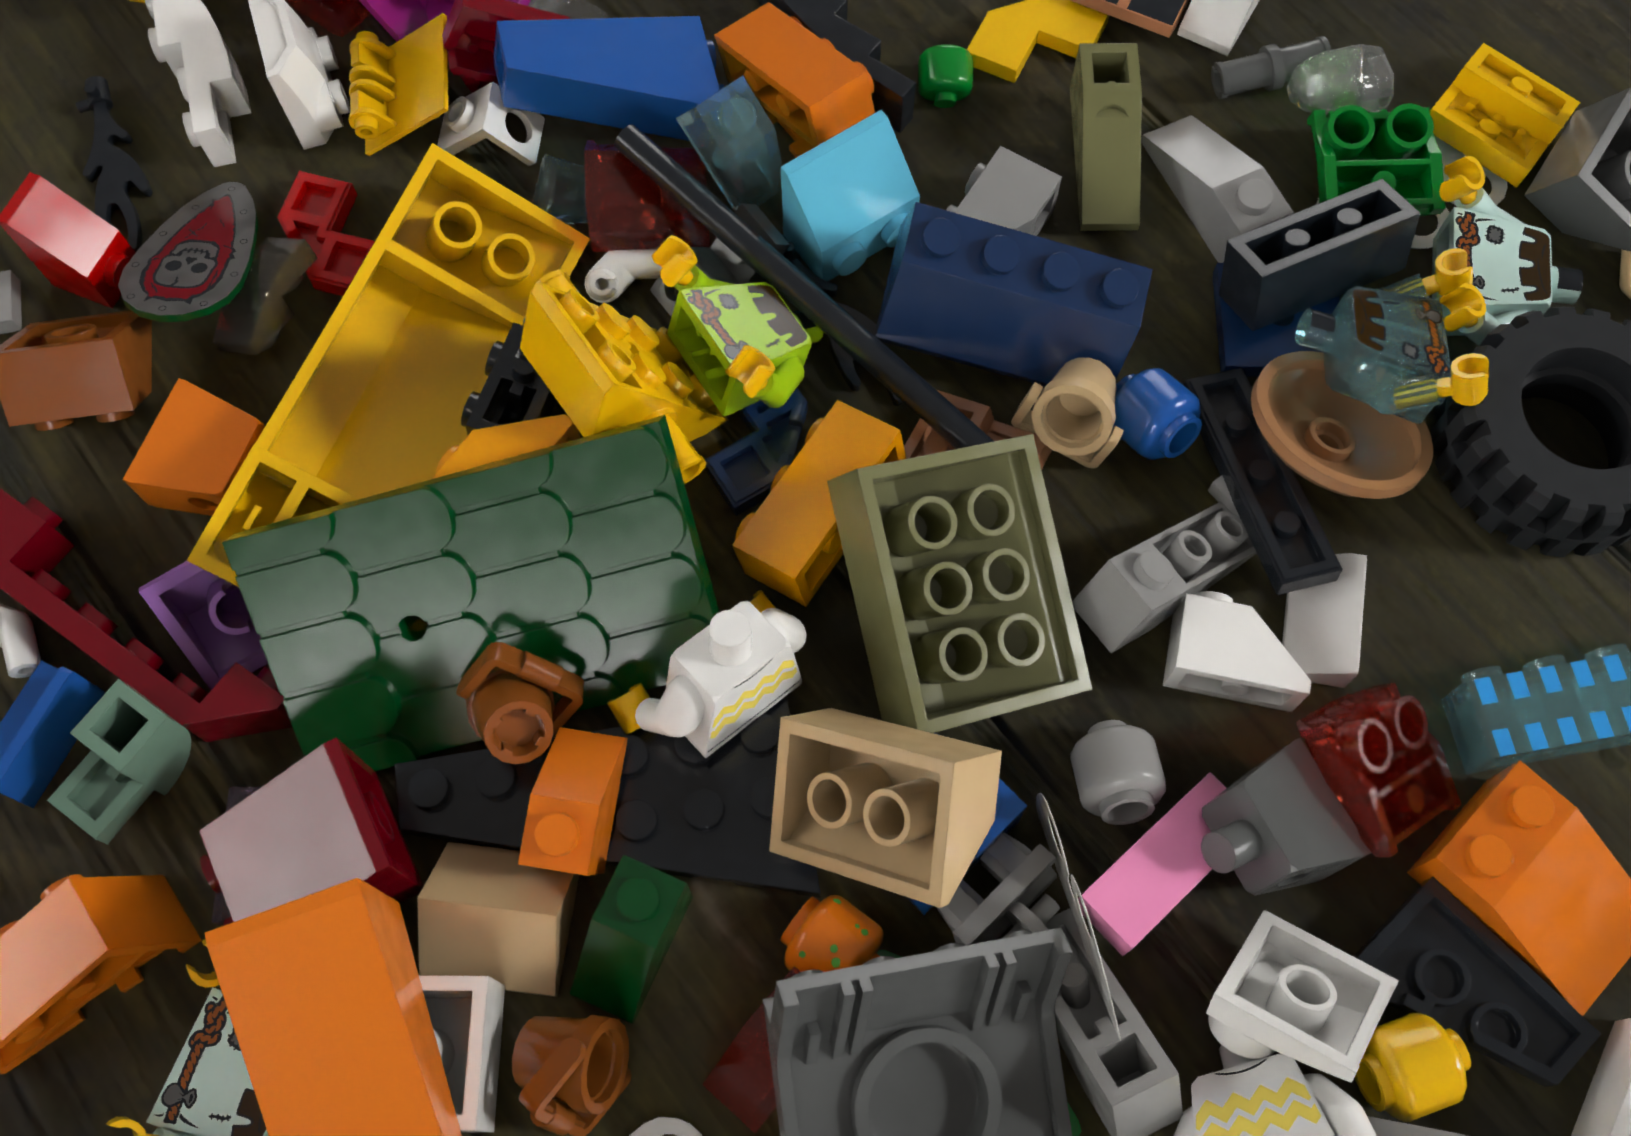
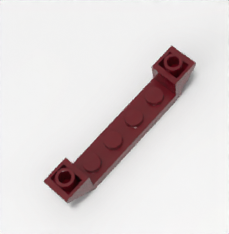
(32, 549)

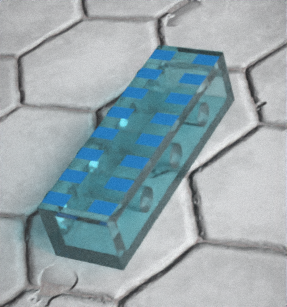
(1542, 711)

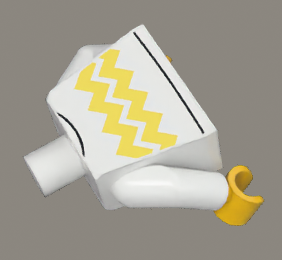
(721, 677)
(1270, 1100)

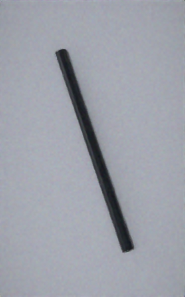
(800, 290)

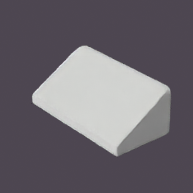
(1326, 624)

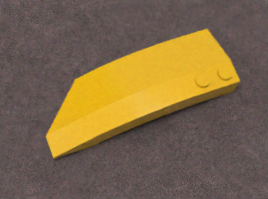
(398, 353)

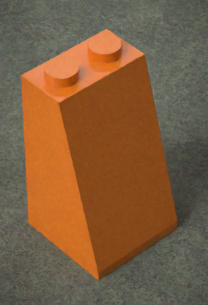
(334, 1017)

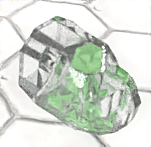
(1341, 78)

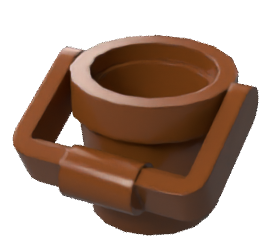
(513, 701)
(573, 1064)

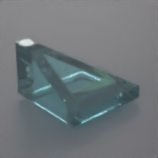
(561, 190)

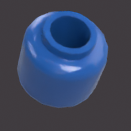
(1156, 414)

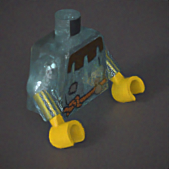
(1393, 344)

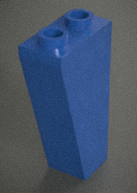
(607, 69)

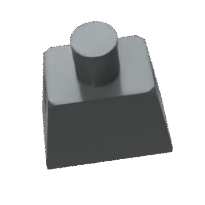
(1280, 825)

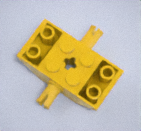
(614, 369)

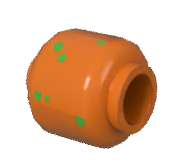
(830, 936)

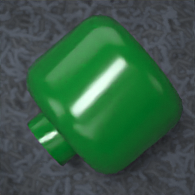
(945, 74)

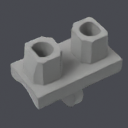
(1022, 880)

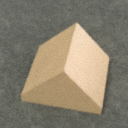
(495, 919)

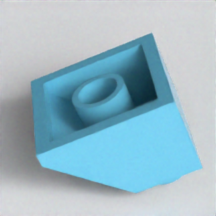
(847, 197)

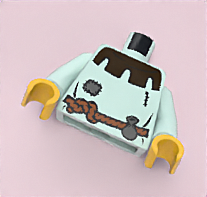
(1507, 259)
(209, 1082)

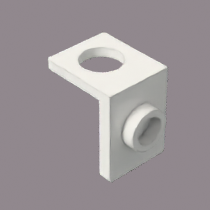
(482, 117)

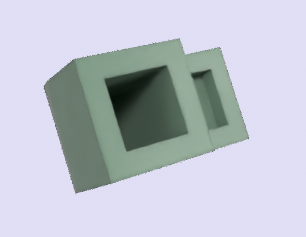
(130, 756)

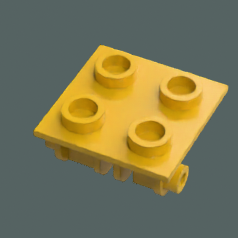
(398, 84)

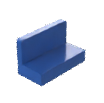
(38, 730)

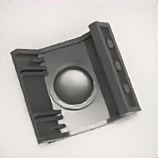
(924, 1043)

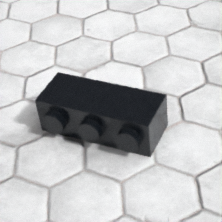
(1317, 254)

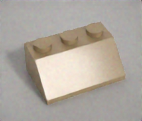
(882, 802)

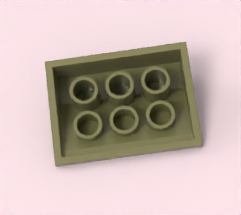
(959, 584)

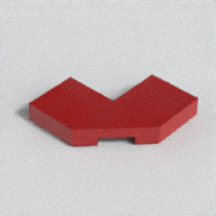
(317, 212)

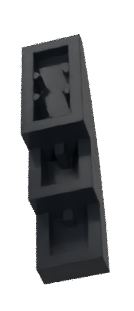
(828, 20)

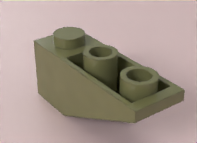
(1107, 135)

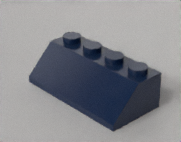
(1007, 298)

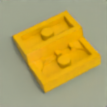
(1501, 114)

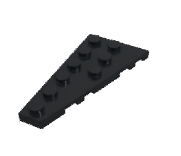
(669, 812)

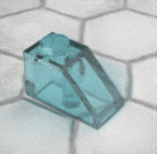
(736, 143)

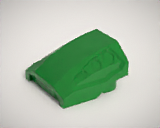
(1384, 146)

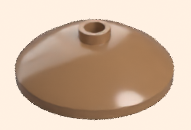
(1334, 436)

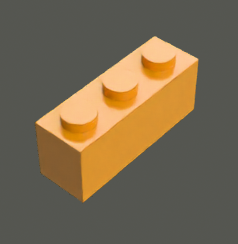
(794, 532)

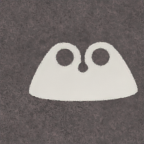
(1088, 941)

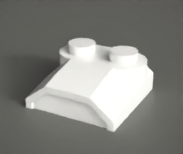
(299, 71)
(1298, 1000)

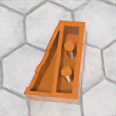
(796, 76)
(76, 948)

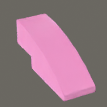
(1153, 872)

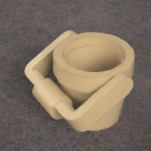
(1074, 412)

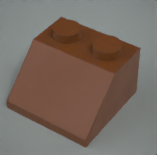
(76, 370)

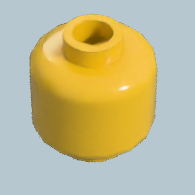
(1413, 1068)

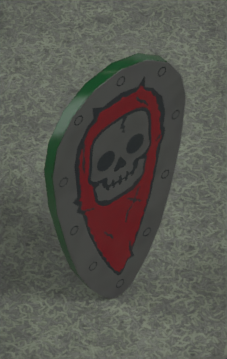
(194, 258)

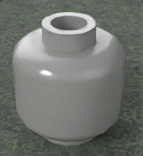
(1118, 772)

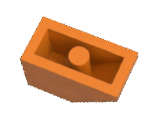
(574, 803)

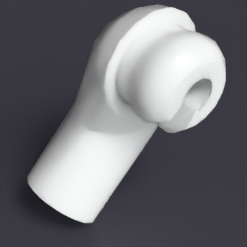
(618, 271)
(18, 642)

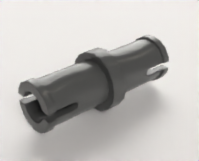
(1265, 69)

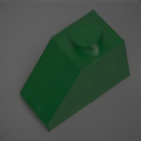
(629, 938)

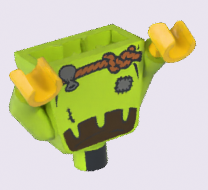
(734, 335)

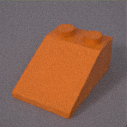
(1537, 882)

